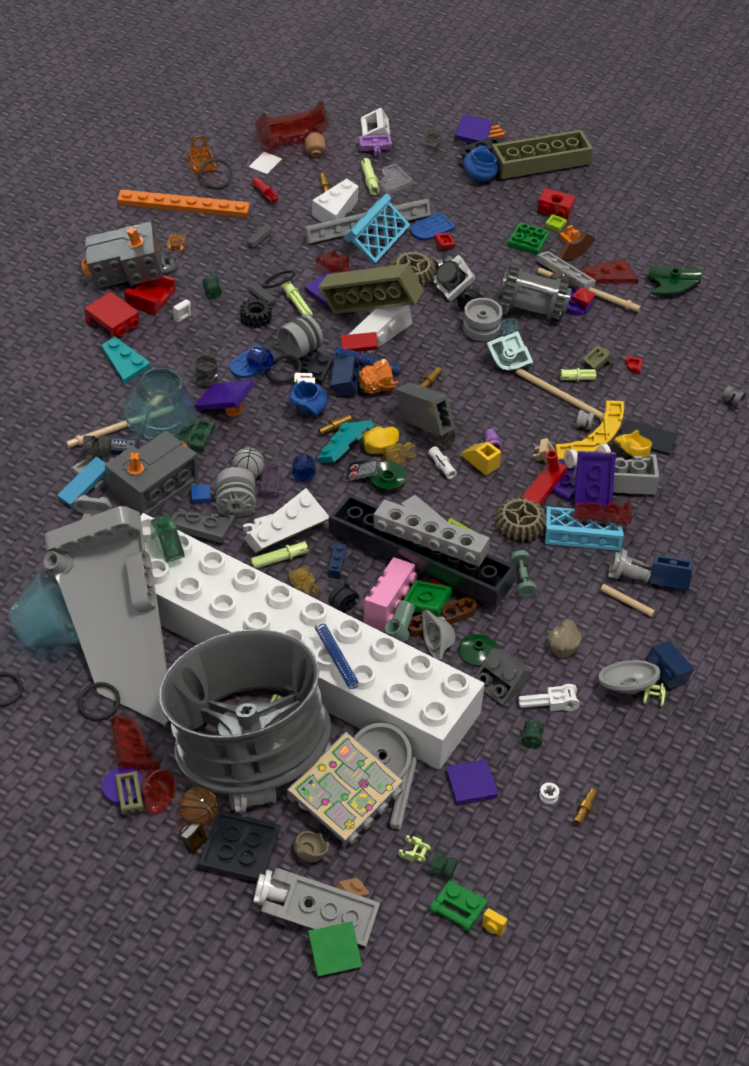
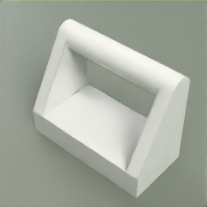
(379, 117)

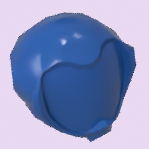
(480, 164)
(308, 398)

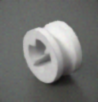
(553, 789)

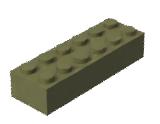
(542, 154)
(371, 289)

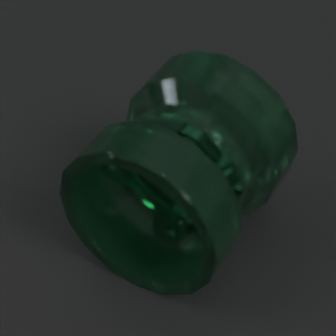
(211, 287)
(532, 734)
(443, 865)

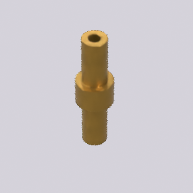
(325, 185)
(430, 378)
(334, 425)
(585, 807)

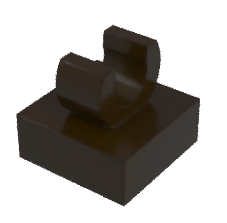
(193, 836)

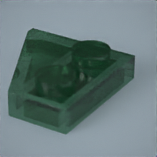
(197, 434)

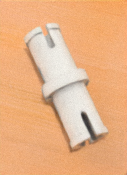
(436, 455)

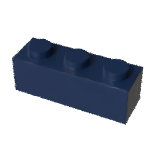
(337, 561)

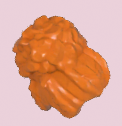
(377, 377)

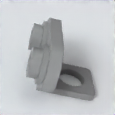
(91, 506)

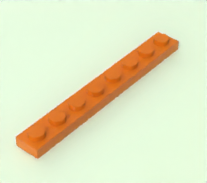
(183, 203)

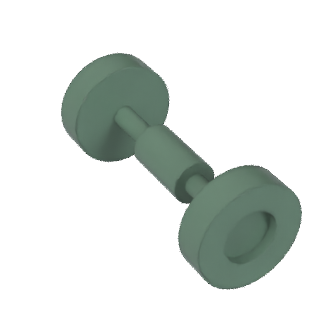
(526, 588)

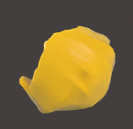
(379, 437)
(634, 444)

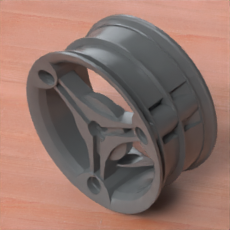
(257, 741)

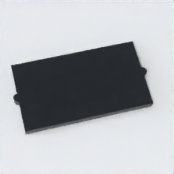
(661, 439)

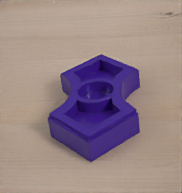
(566, 487)

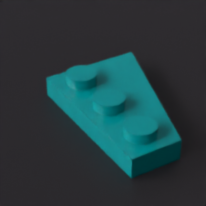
(124, 359)
(340, 441)

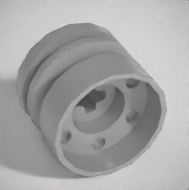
(300, 336)
(235, 492)

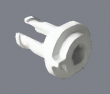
(270, 889)

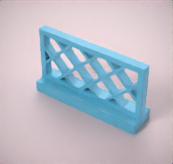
(365, 222)
(581, 535)

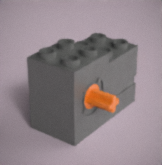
(123, 256)
(151, 474)

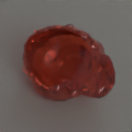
(334, 262)
(158, 790)

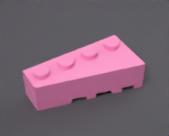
(389, 591)

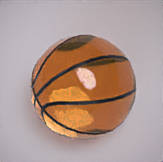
(198, 805)

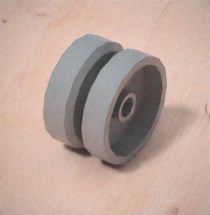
(482, 319)

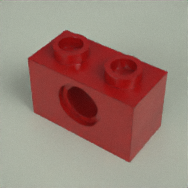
(556, 203)

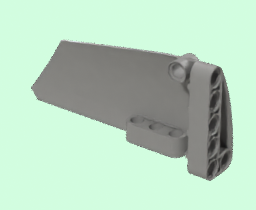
(113, 604)

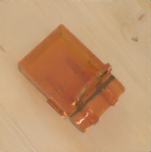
(199, 155)

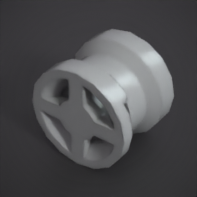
(583, 418)

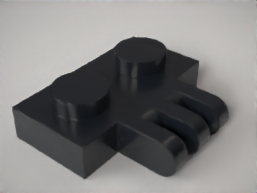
(317, 366)

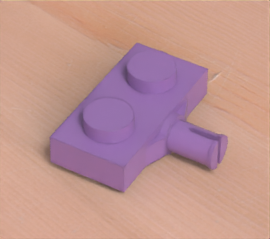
(375, 143)

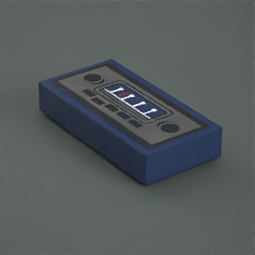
(120, 444)

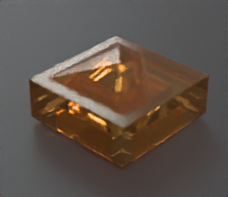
(176, 241)

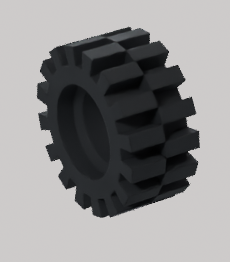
(259, 319)

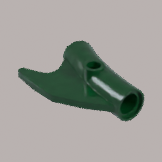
(673, 280)

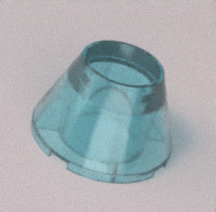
(159, 404)
(42, 614)

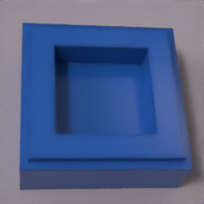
(200, 494)

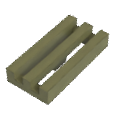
(131, 807)

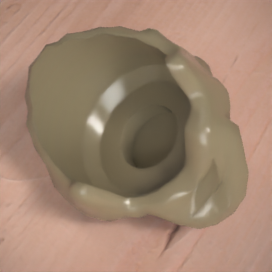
(564, 639)

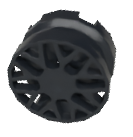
(467, 295)
(343, 597)

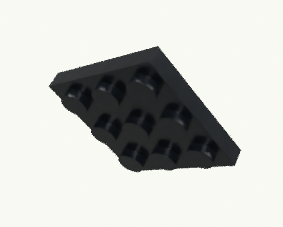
(239, 846)

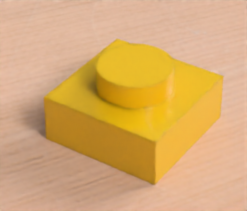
(494, 922)

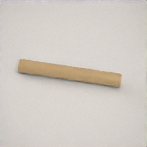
(627, 600)

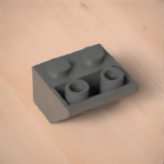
(502, 675)

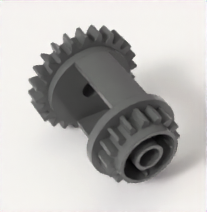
(516, 278)

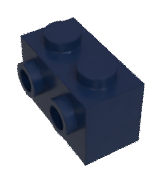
(345, 376)
(671, 572)
(672, 664)

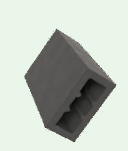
(425, 408)

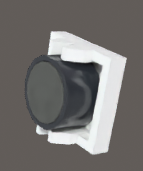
(453, 277)

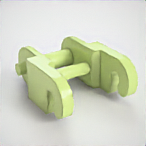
(661, 695)
(412, 855)

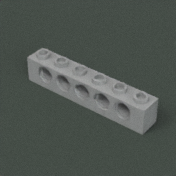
(431, 532)

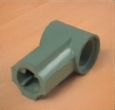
(398, 625)

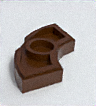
(577, 247)

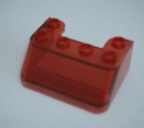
(292, 126)

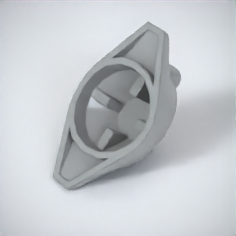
(437, 634)

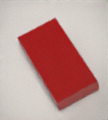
(360, 342)

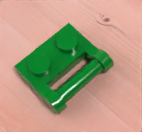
(461, 901)

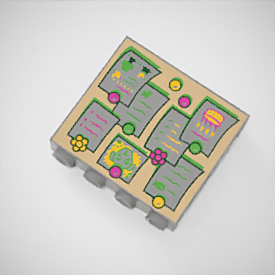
(346, 789)

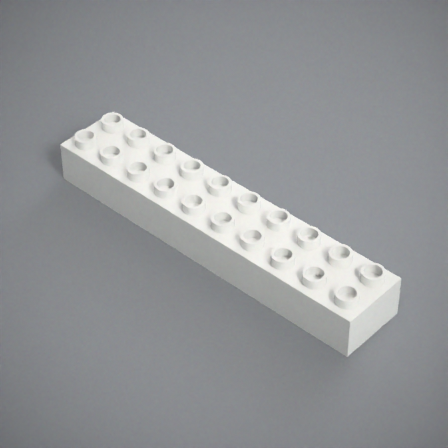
(396, 683)

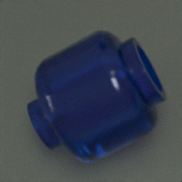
(259, 359)
(303, 467)

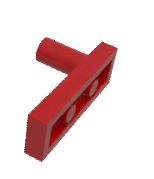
(547, 479)

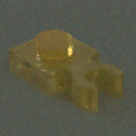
(397, 453)
(304, 580)

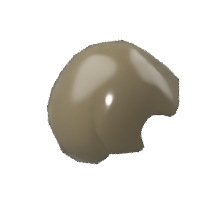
(310, 846)

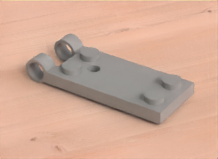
(329, 907)

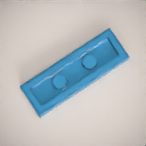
(83, 482)

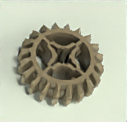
(421, 265)
(520, 519)

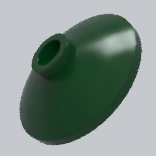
(389, 476)
(475, 649)

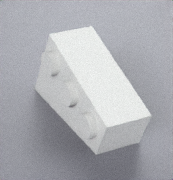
(335, 202)

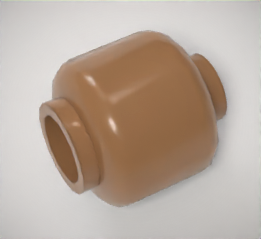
(315, 144)

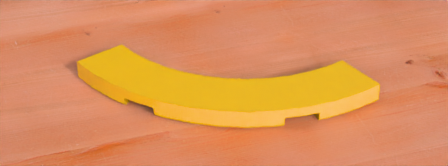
(602, 435)

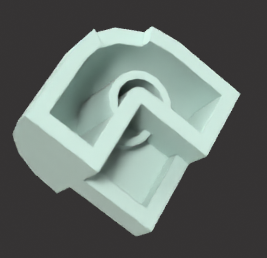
(509, 352)

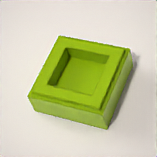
(555, 223)

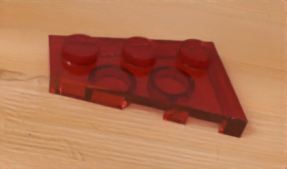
(614, 270)
(610, 512)
(129, 746)

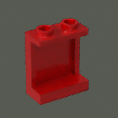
(151, 295)
(112, 314)

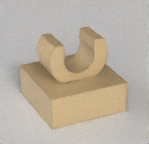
(541, 450)

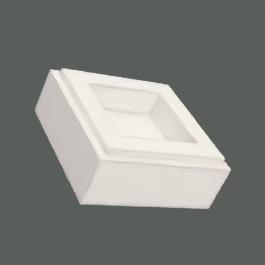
(182, 310)

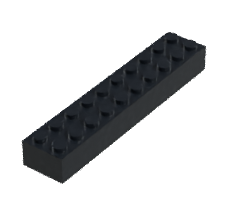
(488, 582)

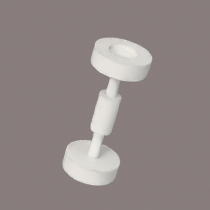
(570, 456)

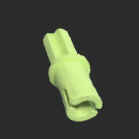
(576, 374)

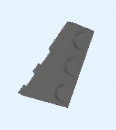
(206, 527)

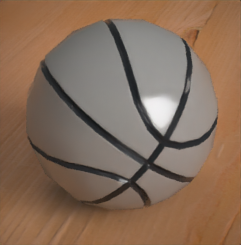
(249, 459)

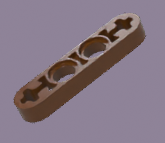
(455, 607)

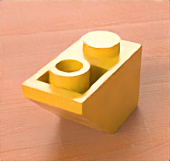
(483, 457)

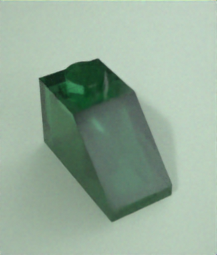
(166, 538)

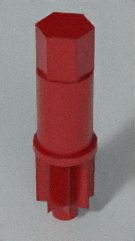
(267, 191)

